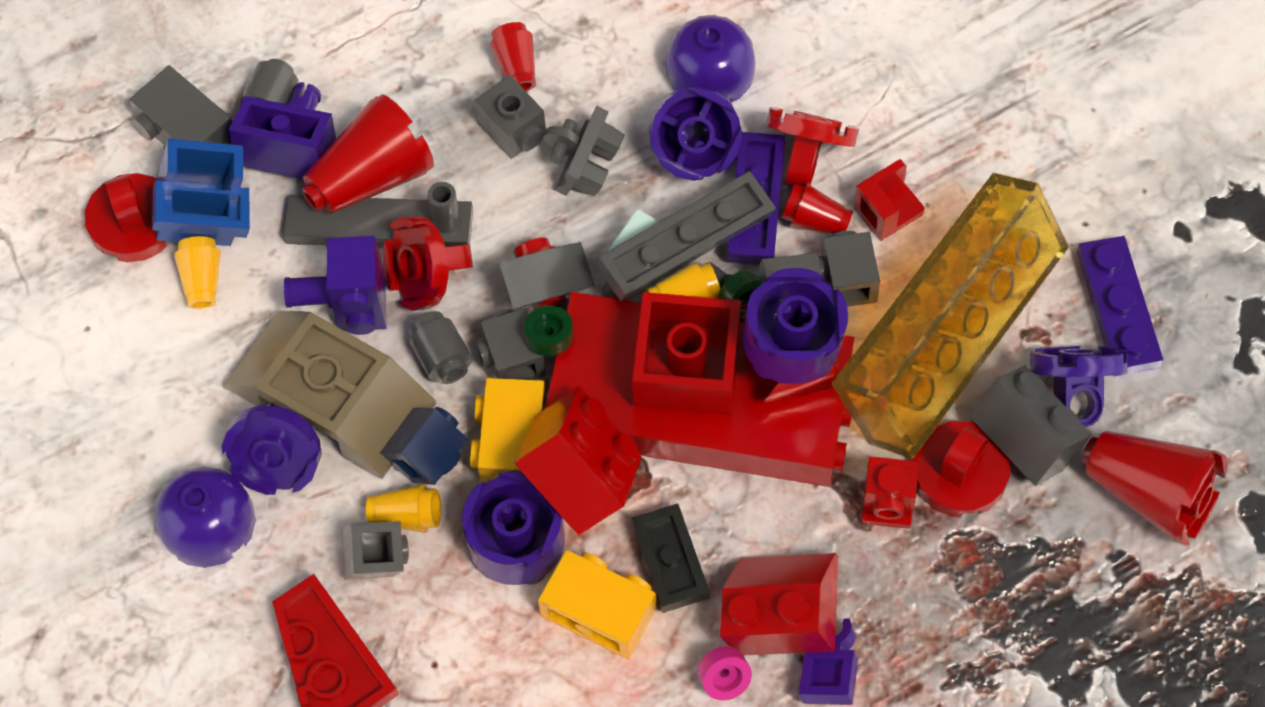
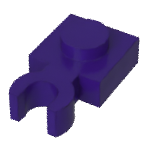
(831, 675)

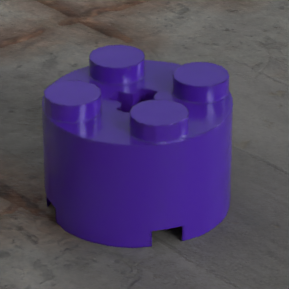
(798, 352)
(489, 524)

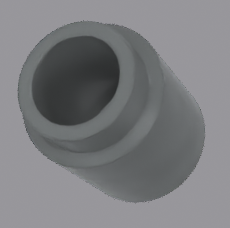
(271, 81)
(439, 348)

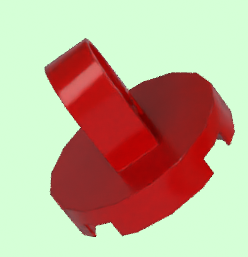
(809, 133)
(121, 218)
(420, 262)
(961, 470)

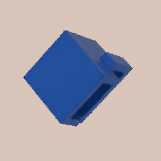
(200, 193)

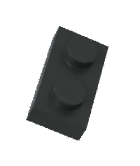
(670, 558)

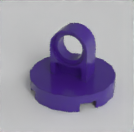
(1079, 371)
(272, 449)

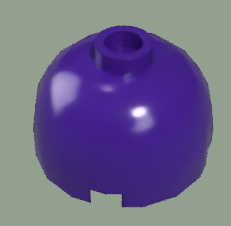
(711, 55)
(695, 133)
(204, 516)

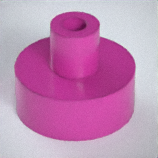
(724, 673)

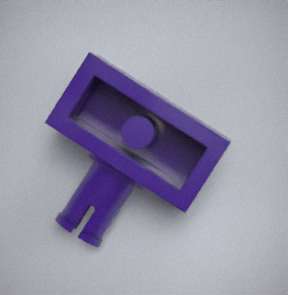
(283, 136)
(351, 287)

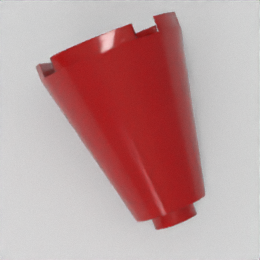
(367, 158)
(1158, 479)

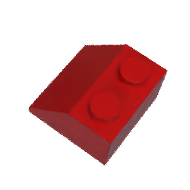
(781, 604)

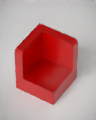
(887, 201)

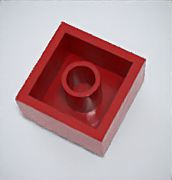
(686, 353)
(579, 460)

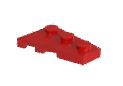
(326, 653)

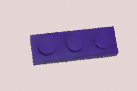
(764, 158)
(1119, 302)

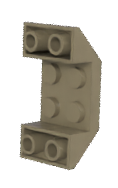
(331, 384)

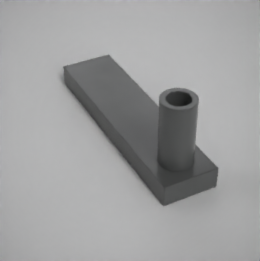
(375, 216)
(683, 237)

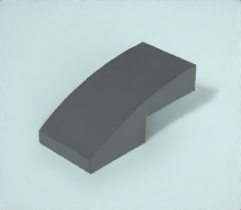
(546, 275)

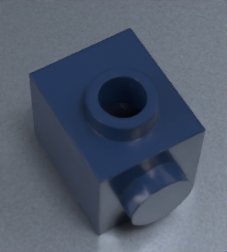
(425, 445)

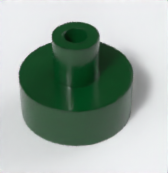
(739, 287)
(549, 330)

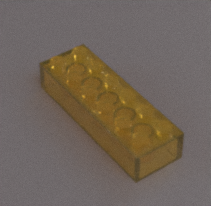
(951, 315)

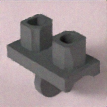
(594, 136)

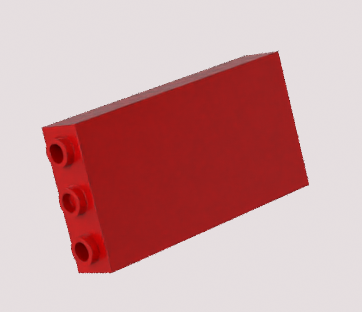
(769, 439)

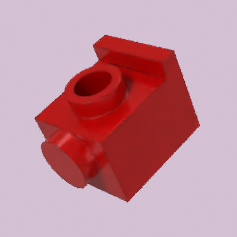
(889, 492)

